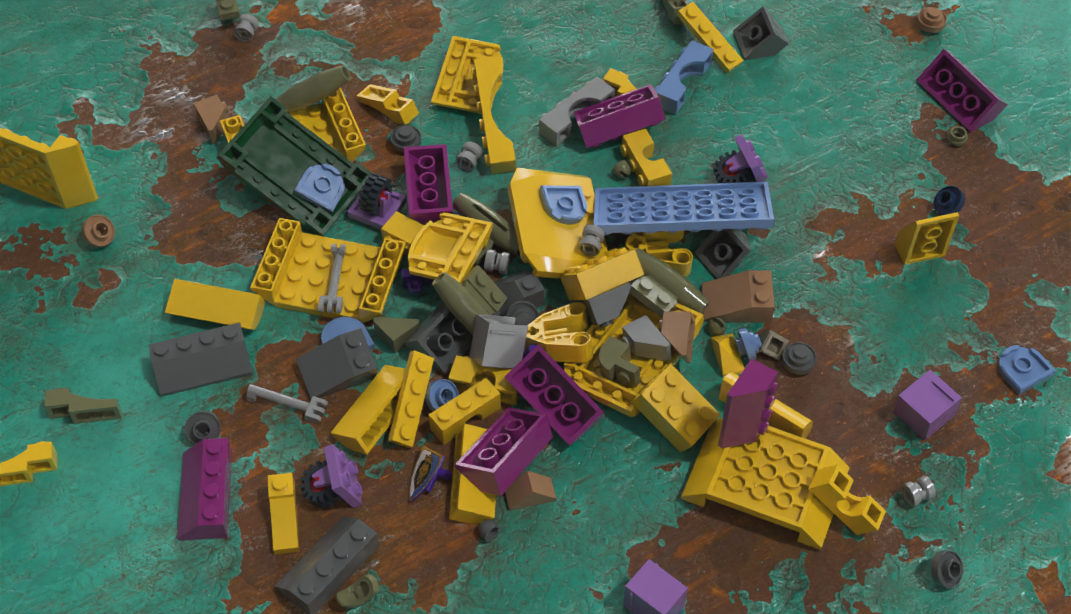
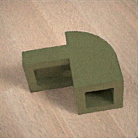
(227, 9)
(616, 364)

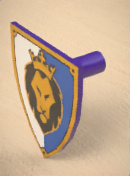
(426, 472)

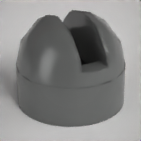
(488, 530)

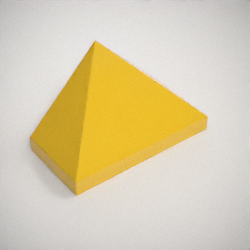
(727, 354)

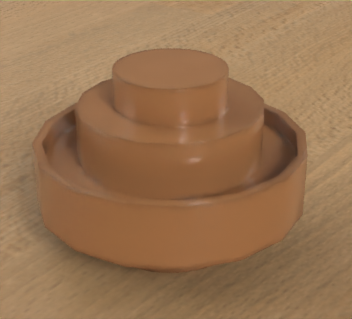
(931, 19)
(98, 231)

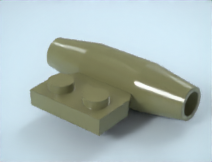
(314, 88)
(502, 233)
(664, 287)
(474, 297)

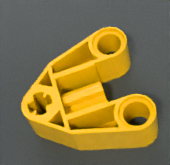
(657, 245)
(562, 334)

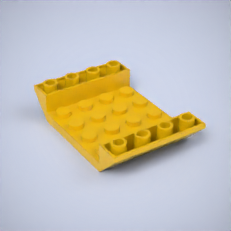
(328, 120)
(46, 172)
(300, 267)
(766, 480)

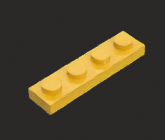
(710, 37)
(411, 399)

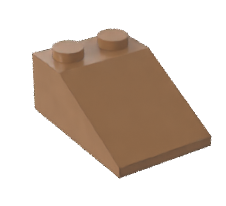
(740, 297)

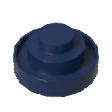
(949, 200)

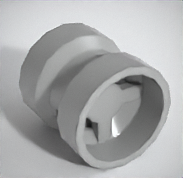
(246, 26)
(469, 155)
(591, 240)
(497, 261)
(920, 490)

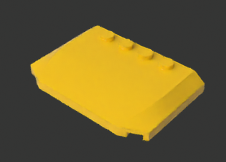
(541, 240)
(615, 393)

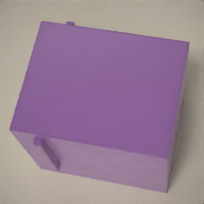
(927, 404)
(654, 592)

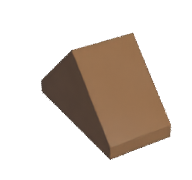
(530, 490)

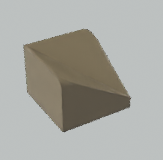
(772, 344)

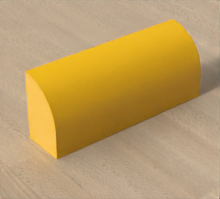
(215, 304)
(371, 411)
(782, 417)
(467, 501)

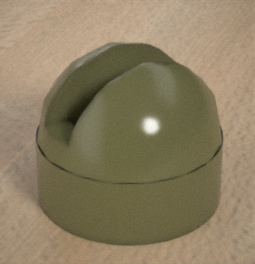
(621, 169)
(714, 327)

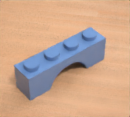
(693, 61)

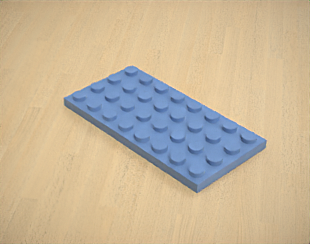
(683, 208)

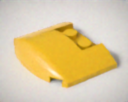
(455, 80)
(448, 246)

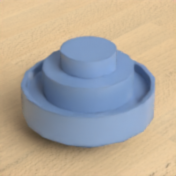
(748, 343)
(439, 393)

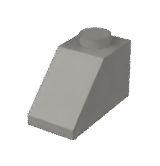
(646, 340)

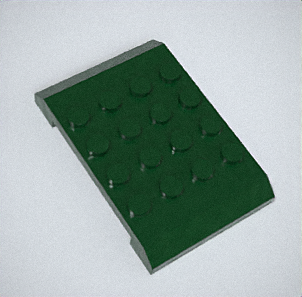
(275, 153)

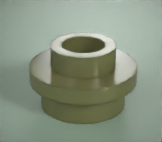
(957, 136)

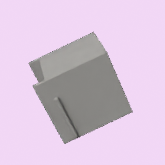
(498, 341)

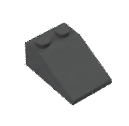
(337, 364)

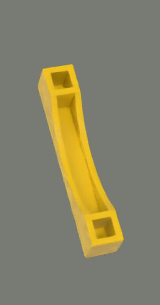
(500, 149)

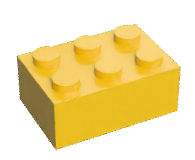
(601, 274)
(675, 408)

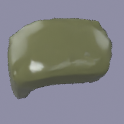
(359, 592)

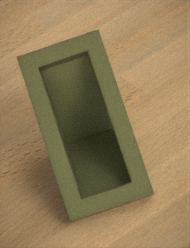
(395, 331)

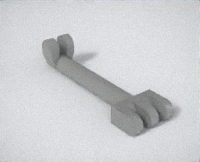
(332, 298)
(313, 409)

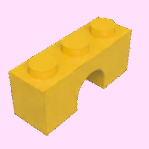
(637, 149)
(468, 372)
(478, 400)
(832, 488)

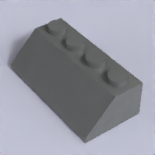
(441, 338)
(200, 359)
(328, 564)

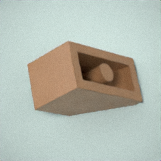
(209, 113)
(679, 331)

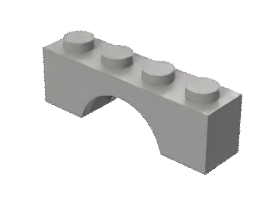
(557, 124)

